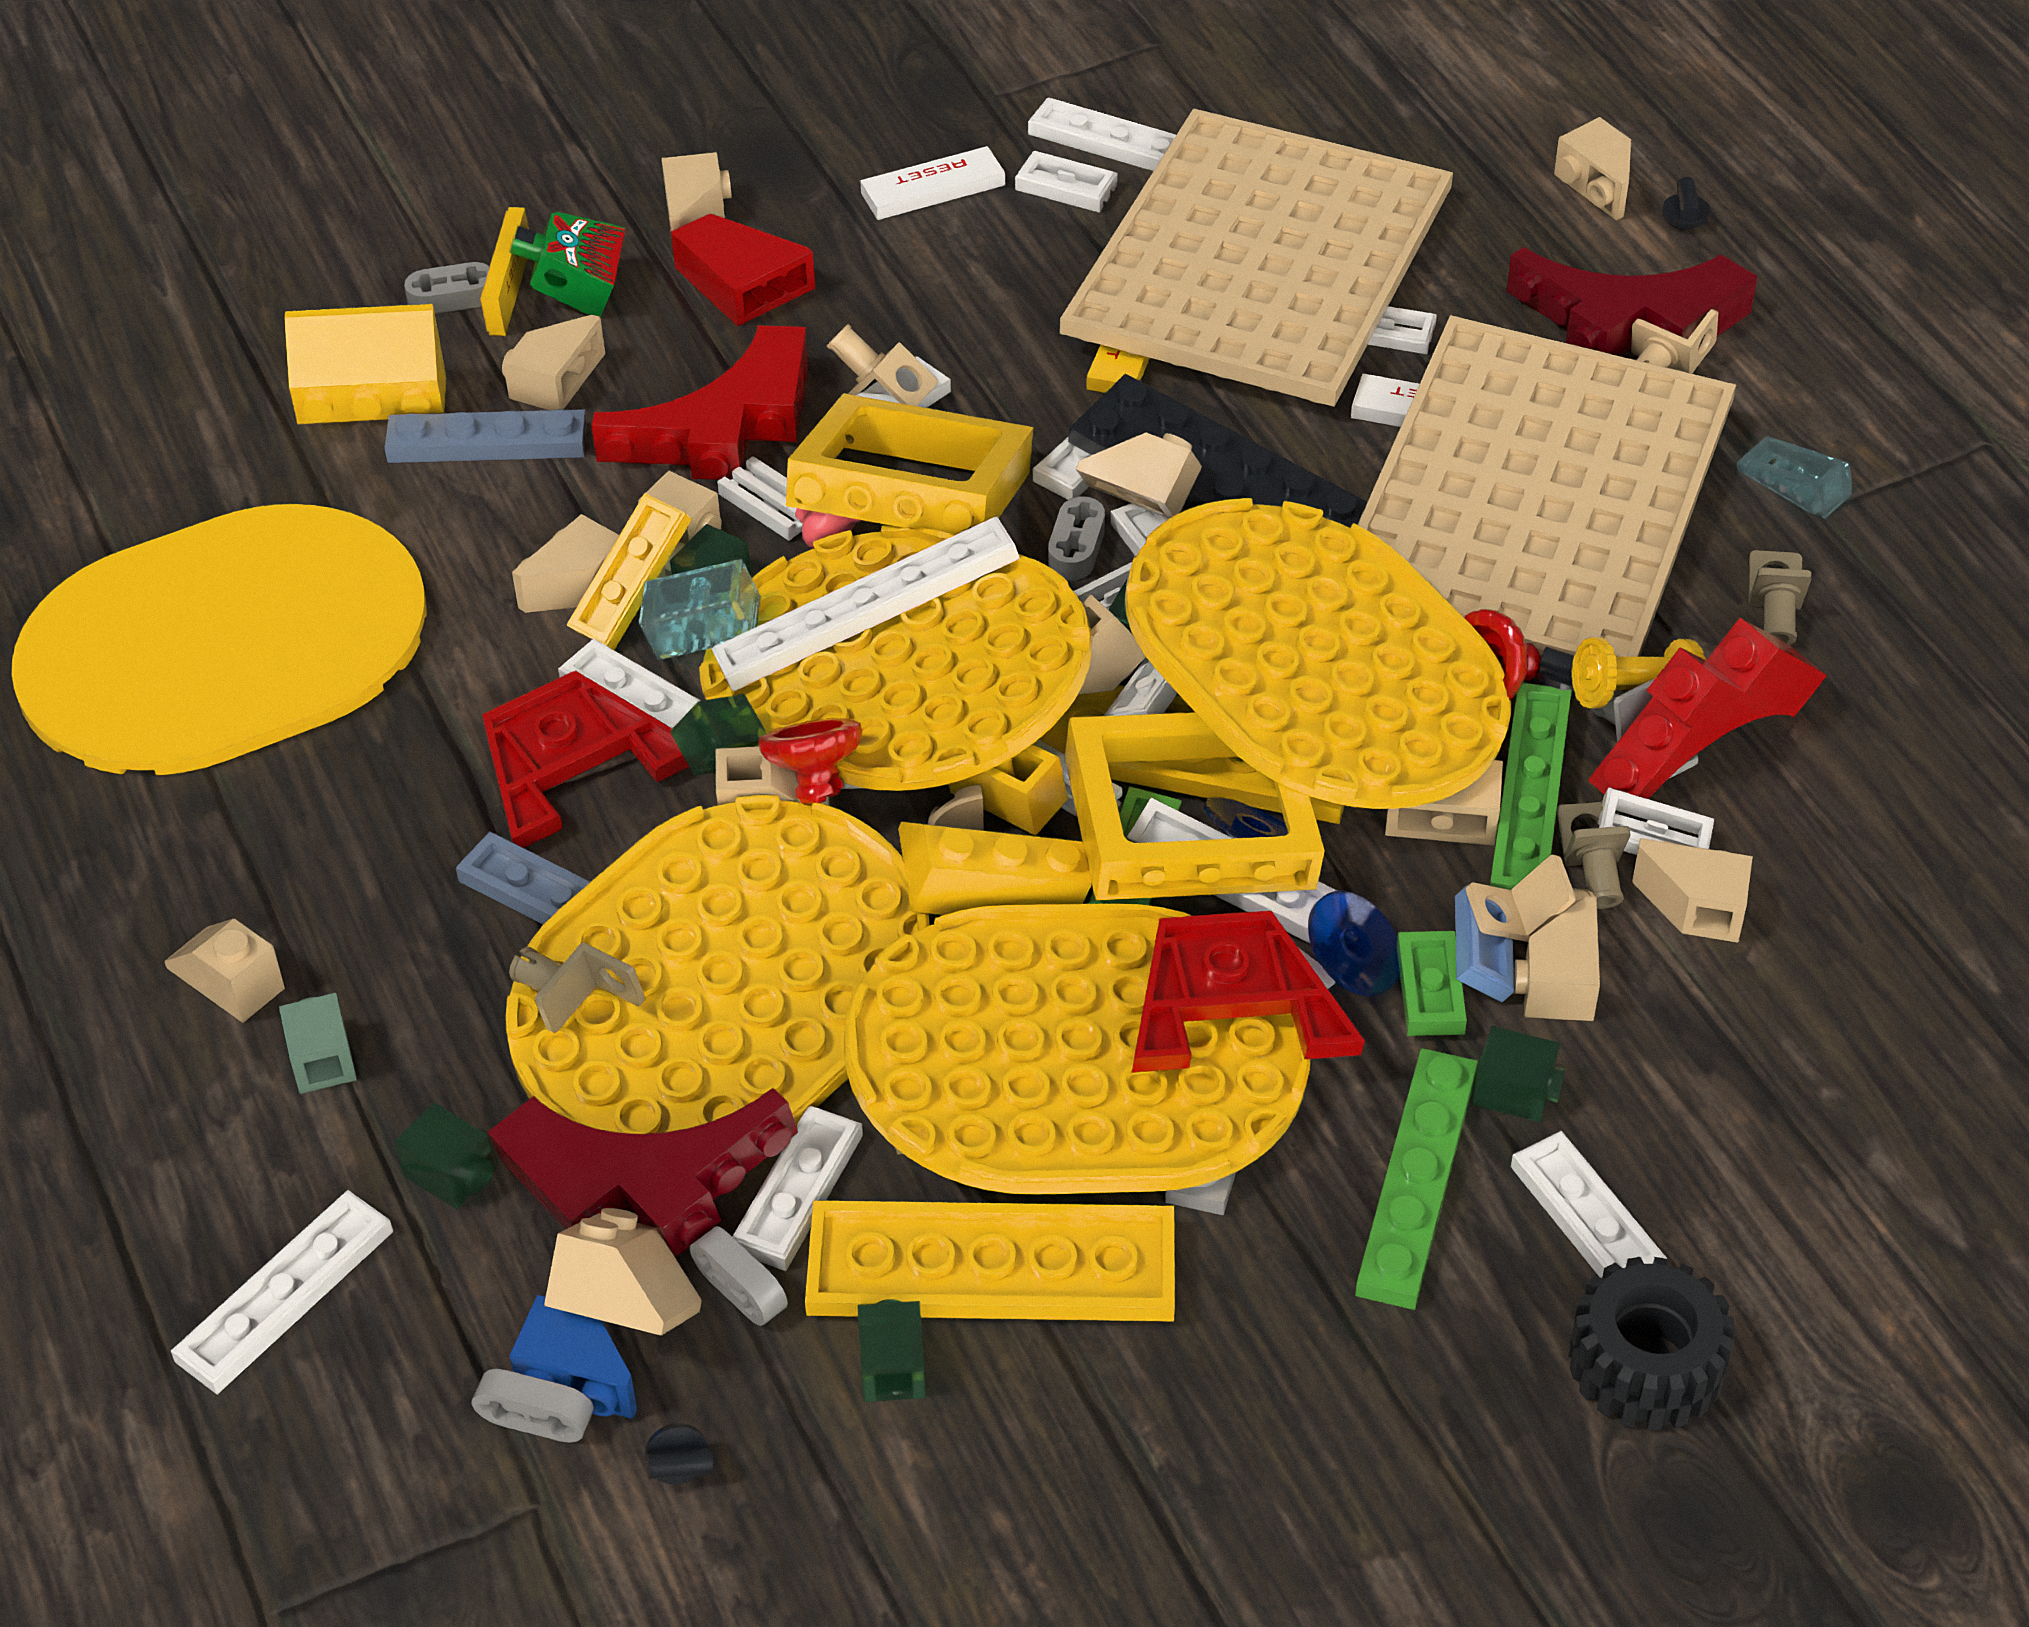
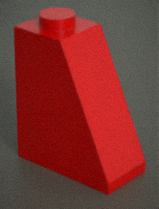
(741, 266)

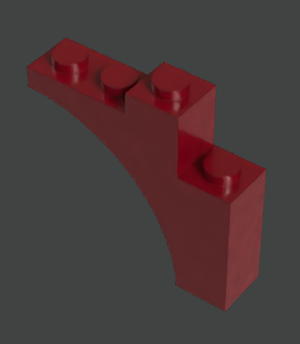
(1603, 307)
(658, 1176)

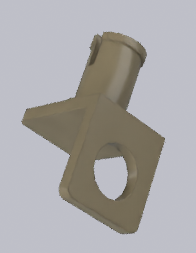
(1778, 590)
(1594, 849)
(568, 984)

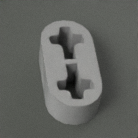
(448, 286)
(1084, 539)
(738, 1276)
(532, 1405)

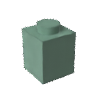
(317, 1043)

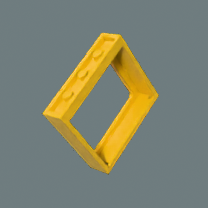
(903, 499)
(1177, 867)

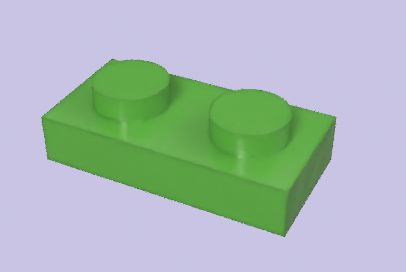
(1429, 983)

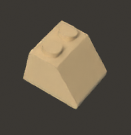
(620, 1274)

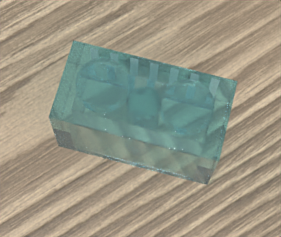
(698, 608)

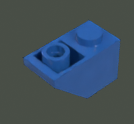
(574, 1354)

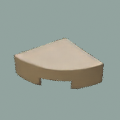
(961, 811)

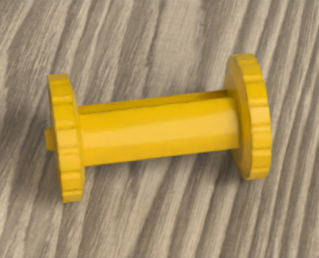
(1600, 672)

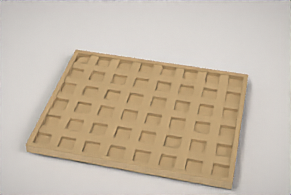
(1259, 256)
(1548, 482)

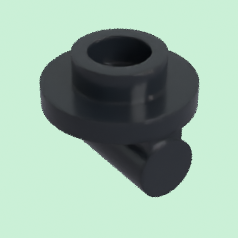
(1685, 208)
(1556, 670)
(678, 1454)

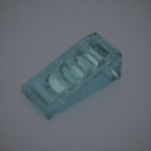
(1814, 483)

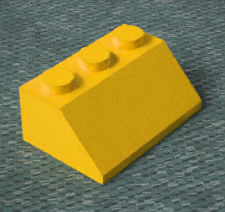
(364, 363)
(978, 868)

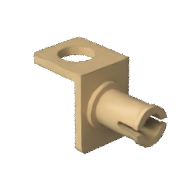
(1672, 351)
(882, 367)
(1529, 904)

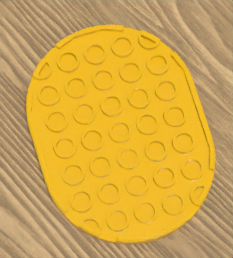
(219, 639)
(1317, 654)
(936, 685)
(747, 959)
(1011, 1051)

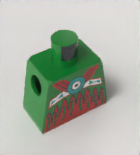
(572, 259)

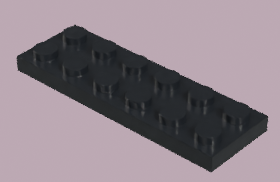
(1230, 462)

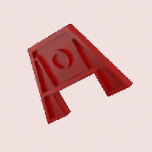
(563, 733)
(1234, 970)

